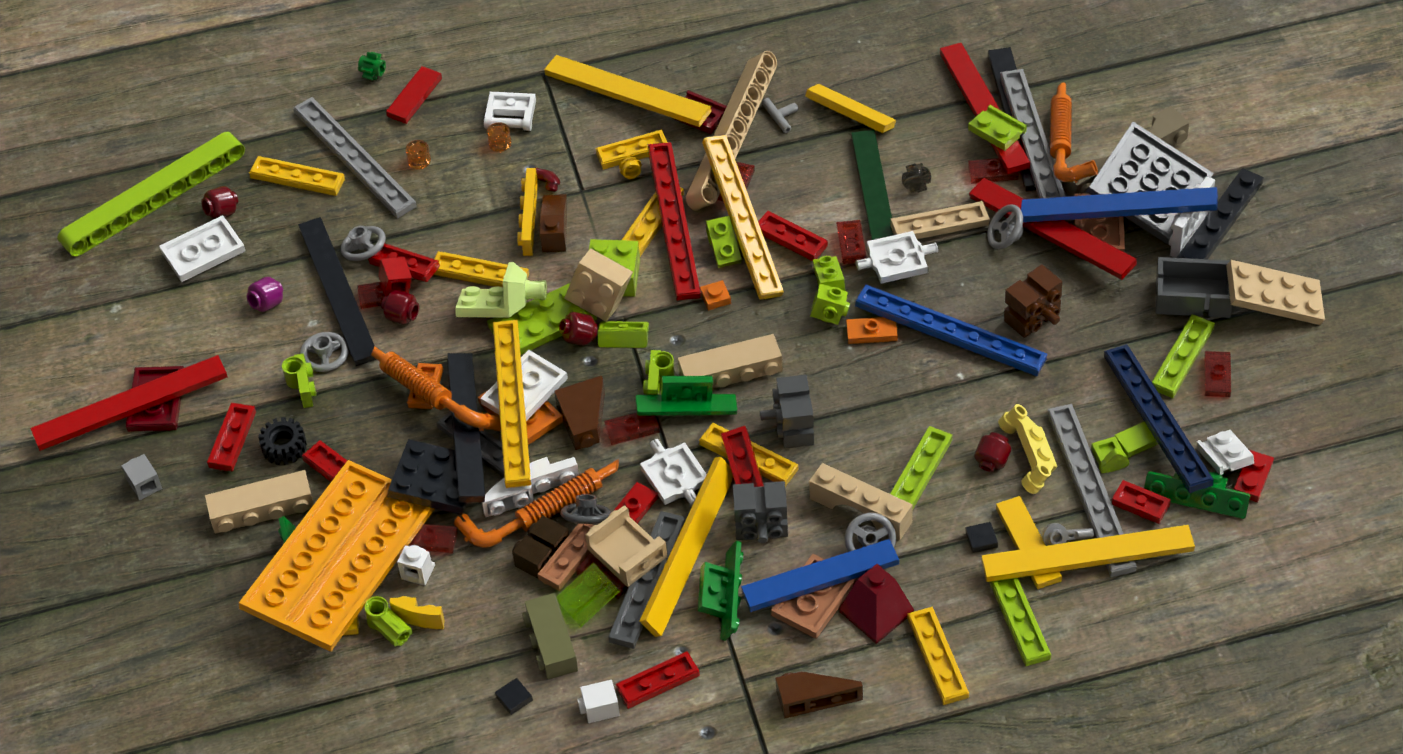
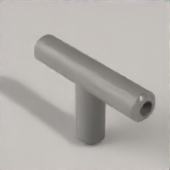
(779, 114)

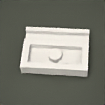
(1225, 452)

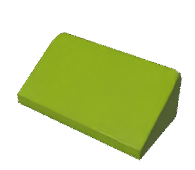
(623, 334)

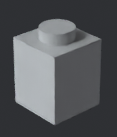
(141, 477)

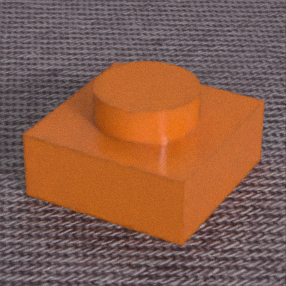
(715, 295)

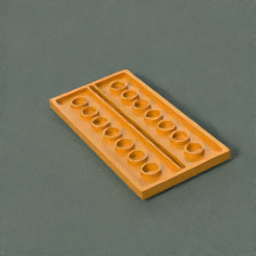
(335, 557)

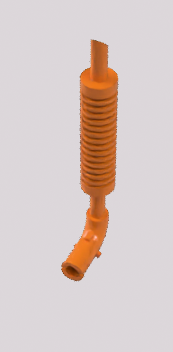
(1061, 140)
(431, 390)
(546, 505)

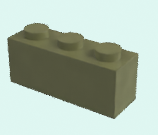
(550, 636)

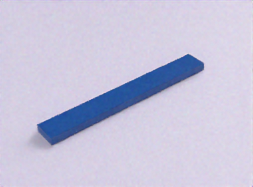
(1120, 204)
(951, 330)

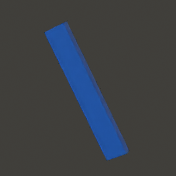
(818, 575)

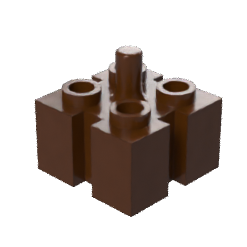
(1033, 301)

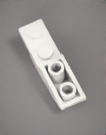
(543, 477)

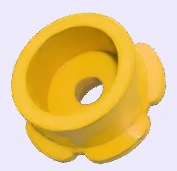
(630, 167)

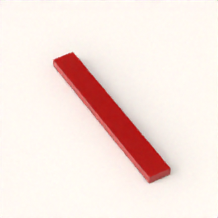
(979, 99)
(674, 221)
(1059, 232)
(128, 402)

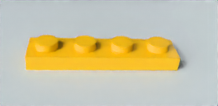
(528, 205)

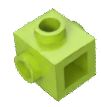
(830, 304)

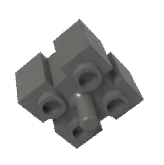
(792, 411)
(760, 511)

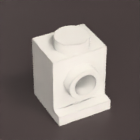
(415, 558)

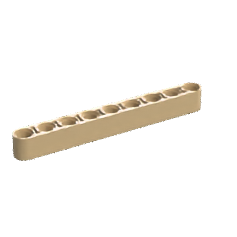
(734, 124)

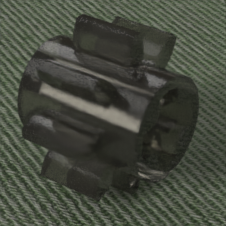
(916, 178)

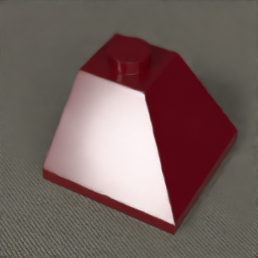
(876, 604)

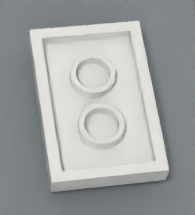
(1187, 223)
(202, 248)
(539, 383)

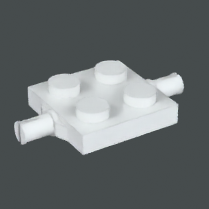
(897, 257)
(673, 472)

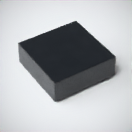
(981, 537)
(513, 696)

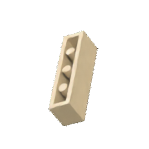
(735, 361)
(259, 501)

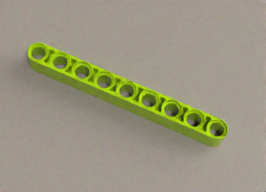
(151, 194)

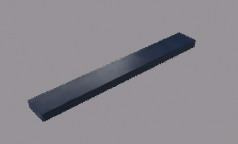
(1158, 419)

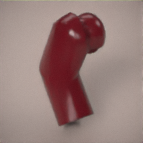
(549, 177)

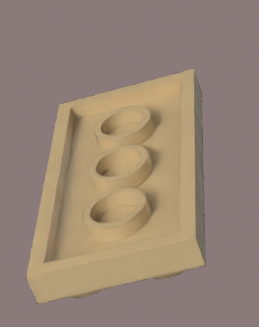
(1275, 292)

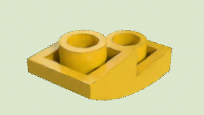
(421, 616)

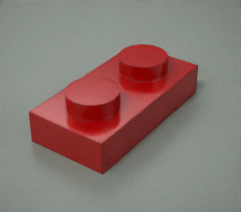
(1253, 477)
(1141, 502)

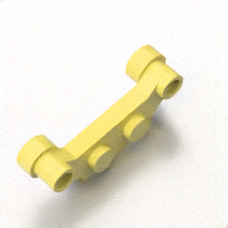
(1034, 445)

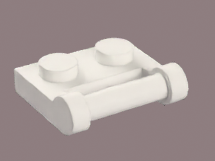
(510, 105)

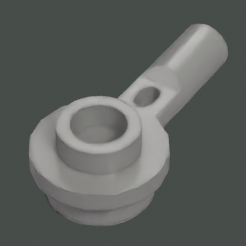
(1057, 534)

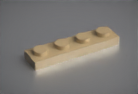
(942, 220)

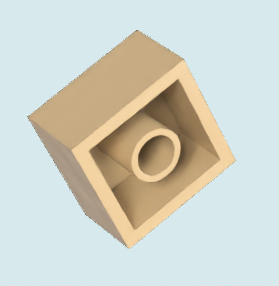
(598, 285)

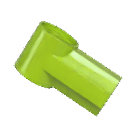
(387, 622)

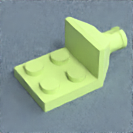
(501, 300)

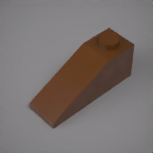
(553, 223)
(812, 692)

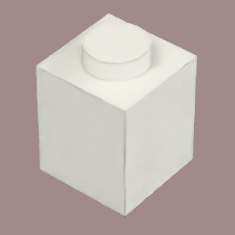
(598, 701)

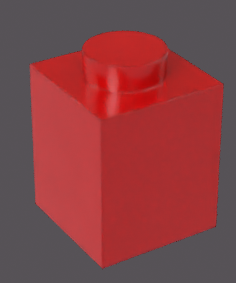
(394, 275)

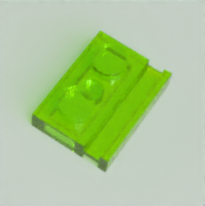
(587, 594)

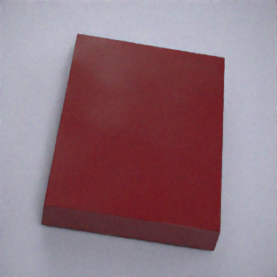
(160, 417)

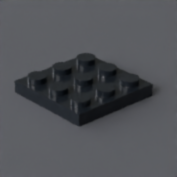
(427, 478)

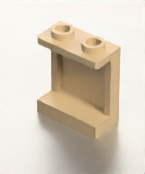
(625, 546)

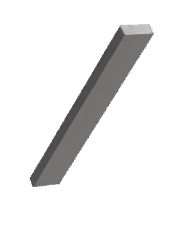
(1034, 140)
(355, 157)
(1087, 480)

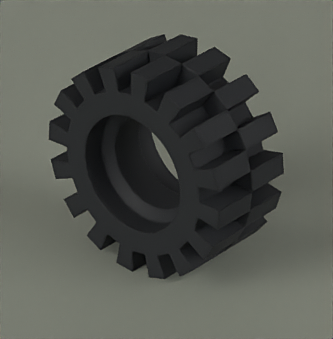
(282, 452)

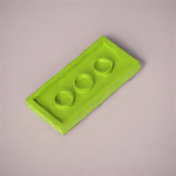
(541, 319)

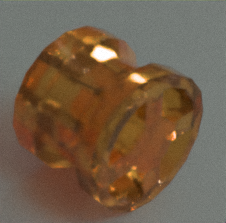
(499, 137)
(418, 154)

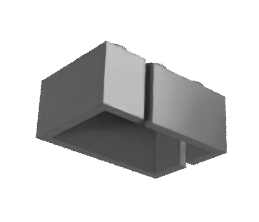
(1192, 287)

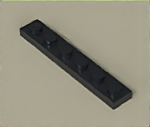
(1221, 220)

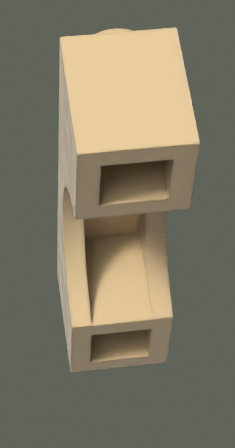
(835, 488)

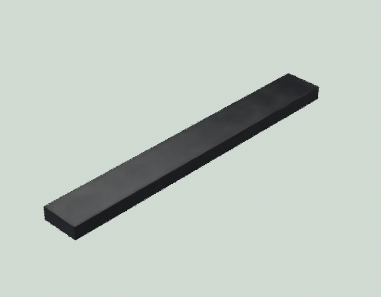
(1001, 61)
(338, 291)
(466, 437)

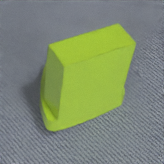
(1109, 455)

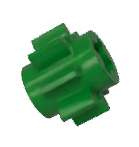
(371, 65)

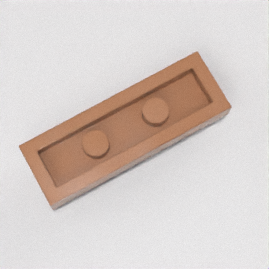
(566, 558)

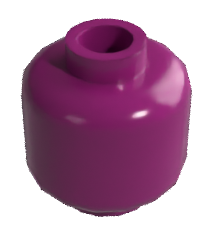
(265, 294)

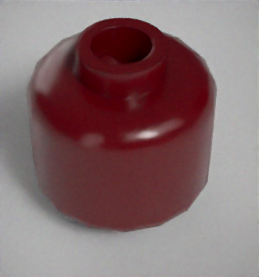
(219, 202)
(400, 307)
(578, 328)
(992, 452)

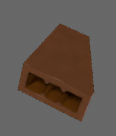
(582, 411)

